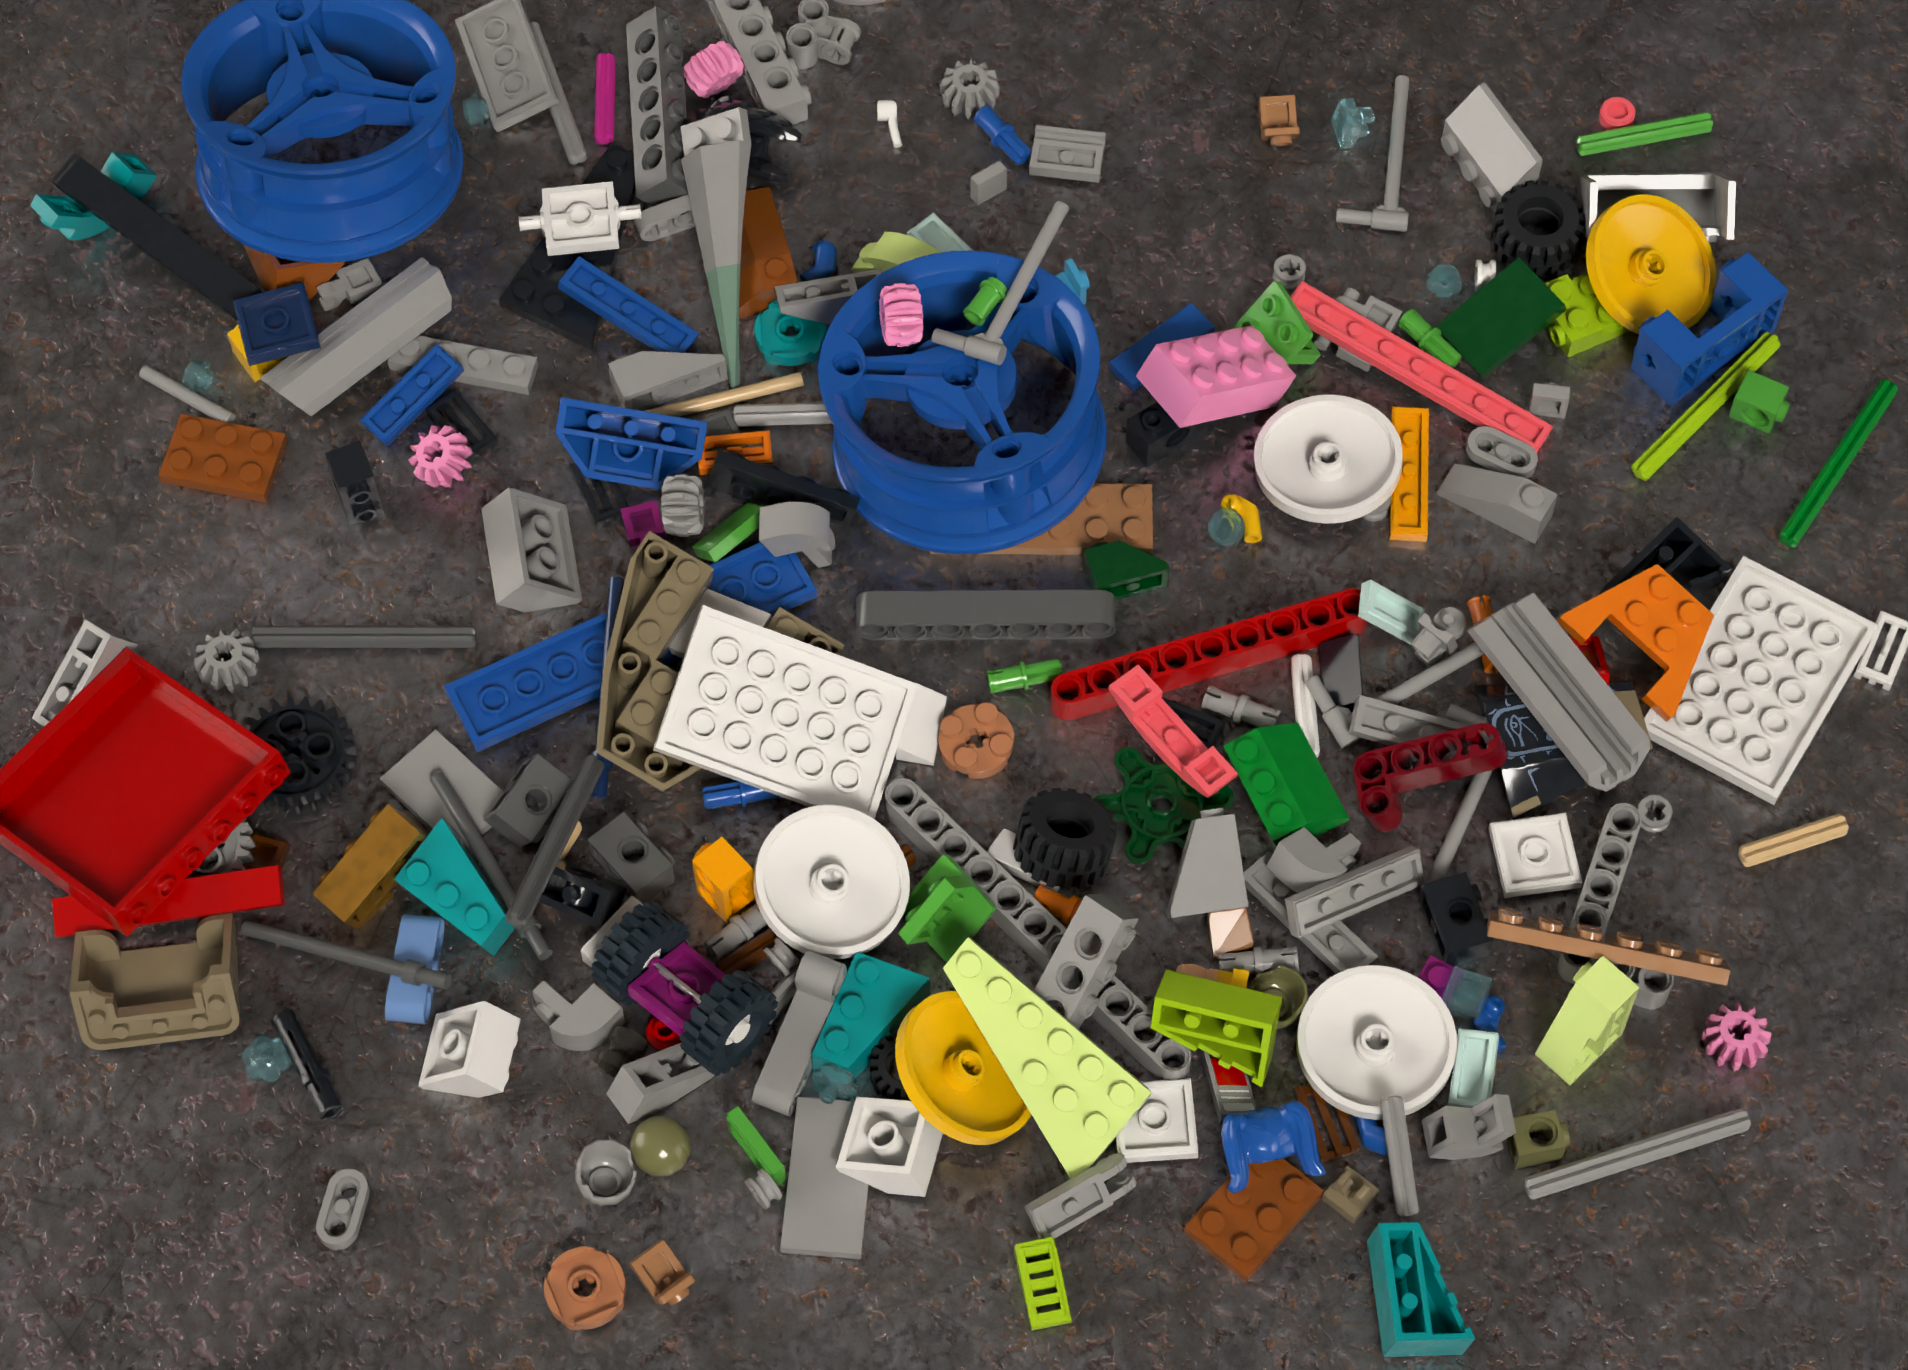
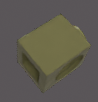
(1528, 1153)

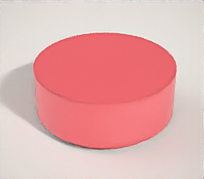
(1616, 113)

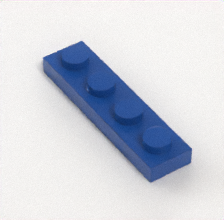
(626, 308)

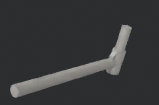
(1388, 215)
(990, 346)
(1339, 718)
(1467, 805)

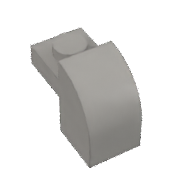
(797, 528)
(1305, 862)
(583, 1023)
(1469, 1132)

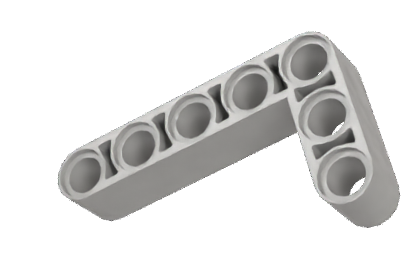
(1599, 909)

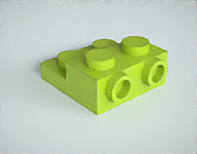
(1584, 321)

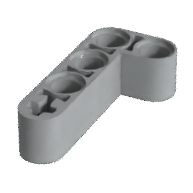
(790, 1056)

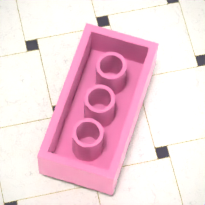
(1215, 375)

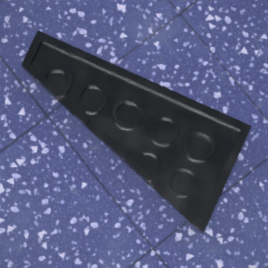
(535, 287)

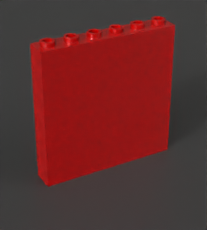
(131, 790)

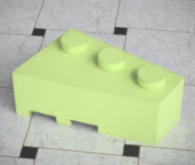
(1588, 1019)

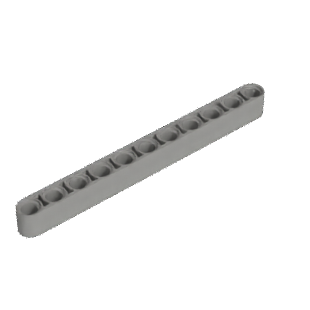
(1025, 915)

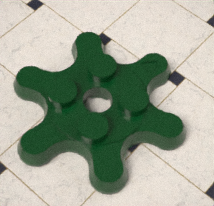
(1134, 804)

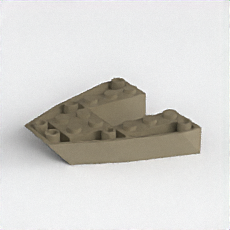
(636, 687)

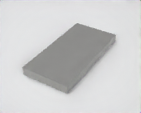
(507, 62)
(822, 1205)

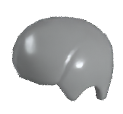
(605, 1172)

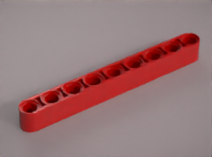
(1221, 640)

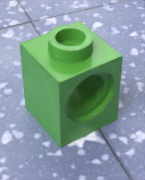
(1760, 402)

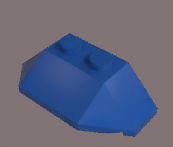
(628, 443)

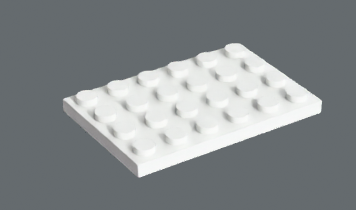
(1763, 680)
(784, 715)

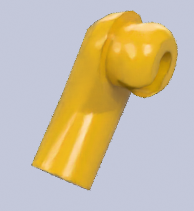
(1249, 514)

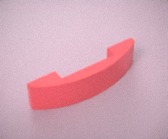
(1169, 735)

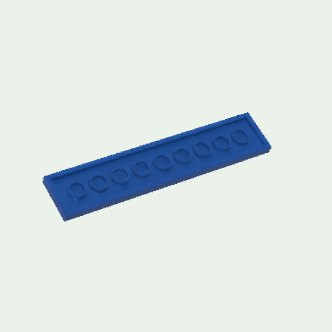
(568, 666)

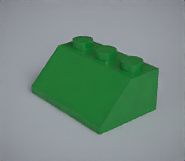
(1285, 781)

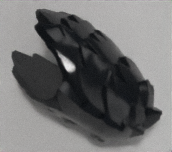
(762, 126)

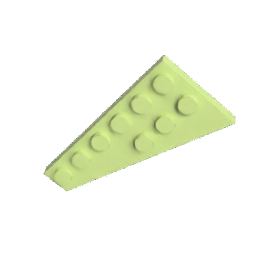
(1060, 1073)

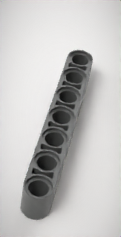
(985, 614)

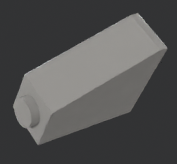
(1210, 868)

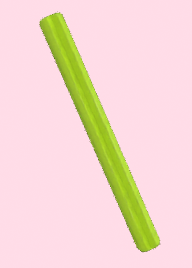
(1705, 406)

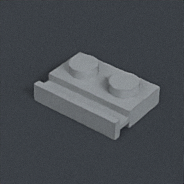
(1067, 153)

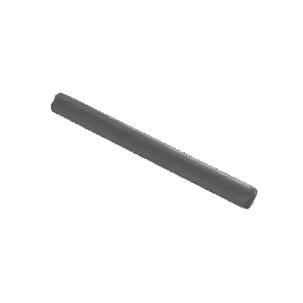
(364, 636)
(554, 842)

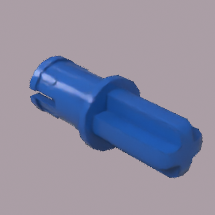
(1002, 135)
(733, 794)

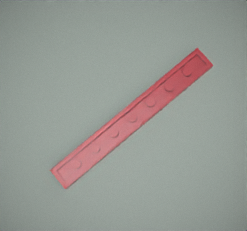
(1416, 367)

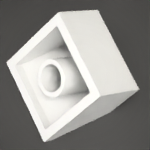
(470, 1051)
(889, 1146)

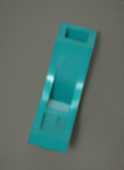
(75, 220)

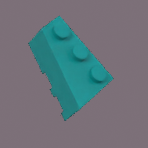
(455, 888)
(866, 1010)
(1411, 1297)

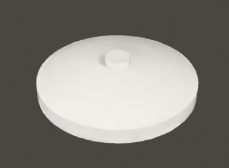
(1328, 458)
(831, 881)
(1375, 1038)

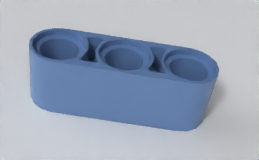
(422, 941)

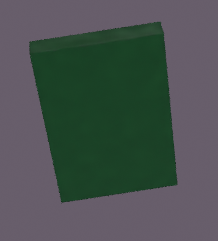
(1501, 318)

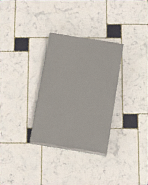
(412, 786)

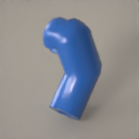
(824, 261)
(1490, 1018)
(1372, 1135)

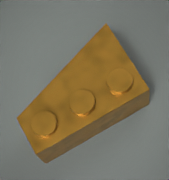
(366, 872)

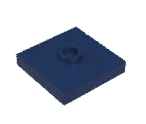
(276, 324)

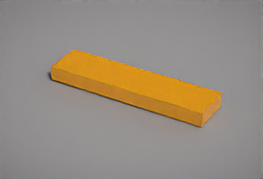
(1410, 496)

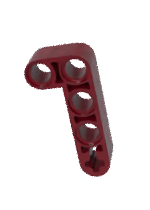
(1429, 770)

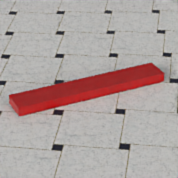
(191, 899)

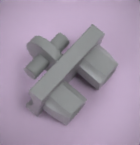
(1439, 637)

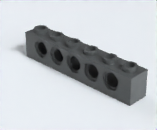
(657, 105)

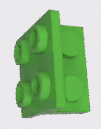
(1281, 325)
(945, 909)

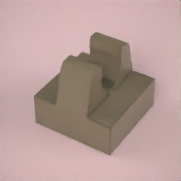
(1350, 1194)

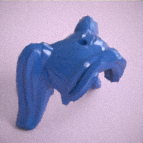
(1269, 1136)

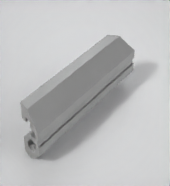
(363, 338)
(1563, 692)

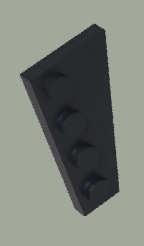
(766, 483)

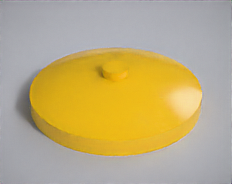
(1649, 260)
(956, 1074)

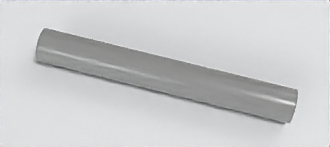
(184, 394)

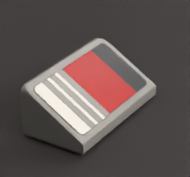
(1228, 1088)

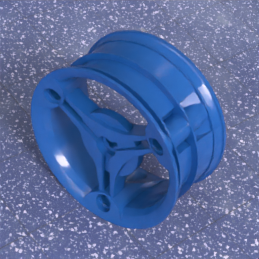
(323, 76)
(1020, 479)

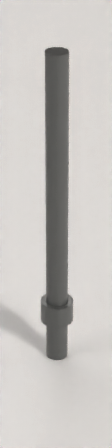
(488, 861)
(409, 971)

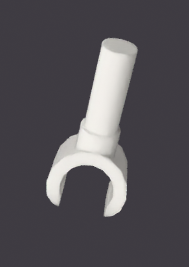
(888, 112)

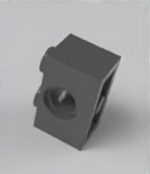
(510, 812)
(627, 837)

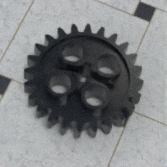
(316, 732)

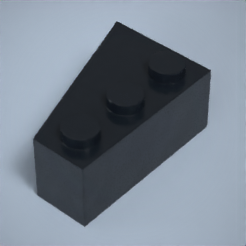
(1681, 556)

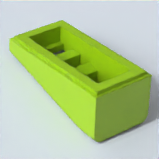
(1034, 1250)

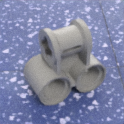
(820, 36)

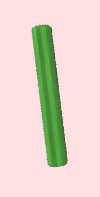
(1644, 133)

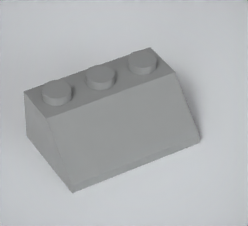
(1489, 146)
(530, 552)

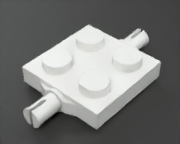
(580, 218)

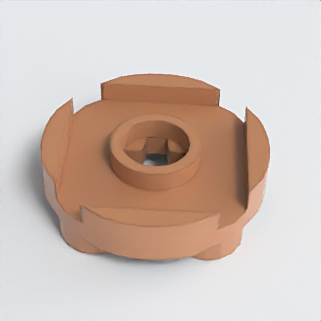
(976, 720)
(580, 1311)

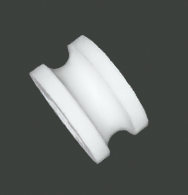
(1484, 273)

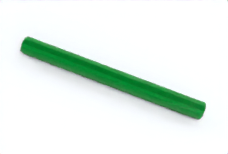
(1837, 463)

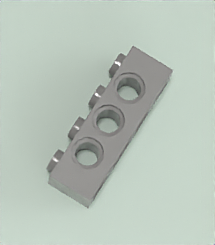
(1116, 930)

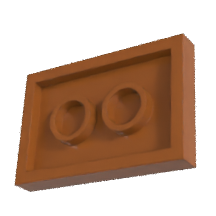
(223, 458)
(1251, 1224)

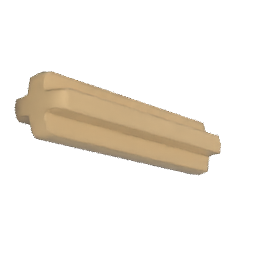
(1793, 840)

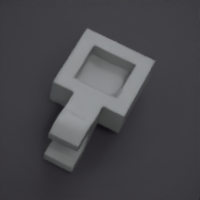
(353, 282)

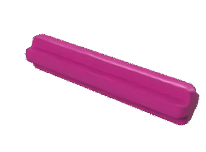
(604, 98)

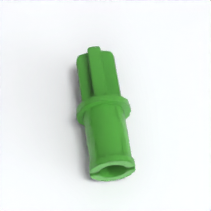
(1429, 338)
(1023, 675)

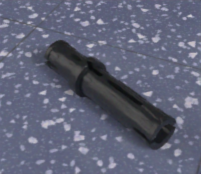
(325, 1100)

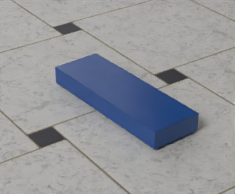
(1184, 324)
(411, 395)

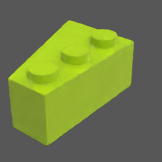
(1219, 1019)

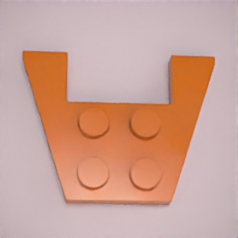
(1659, 620)

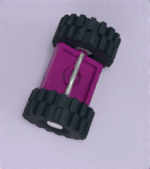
(711, 1011)

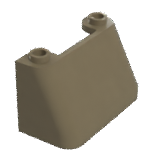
(156, 991)

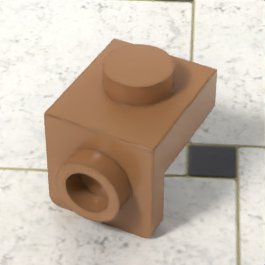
(1278, 119)
(662, 1274)

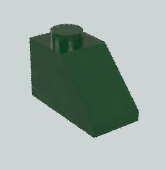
(1123, 569)

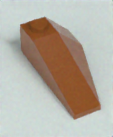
(764, 254)
(280, 272)

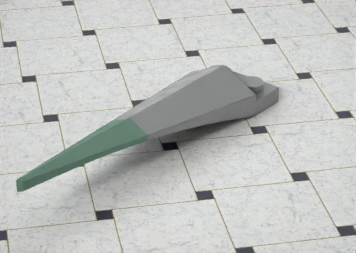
(716, 183)

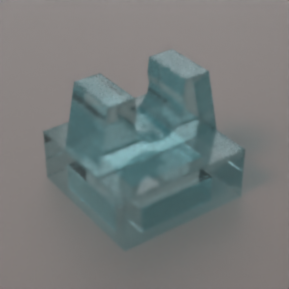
(1351, 122)
(1466, 992)

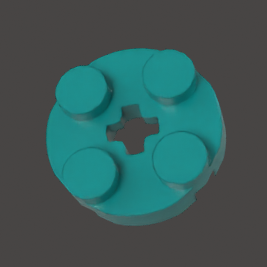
(787, 350)

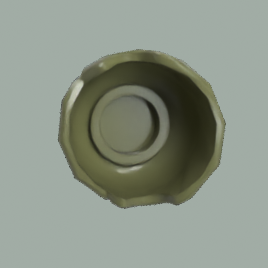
(1288, 985)
(660, 1146)

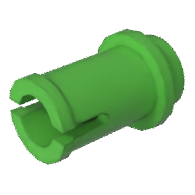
(991, 292)

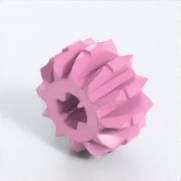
(713, 69)
(901, 314)
(444, 444)
(1741, 1023)

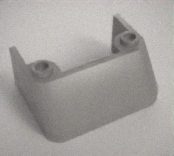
(1702, 194)

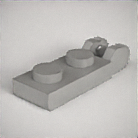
(1080, 1197)

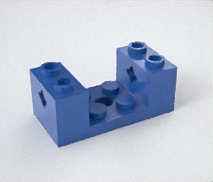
(1676, 361)

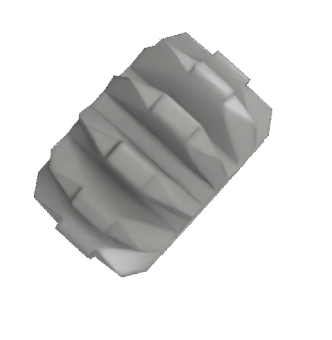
(969, 88)
(683, 505)
(213, 665)

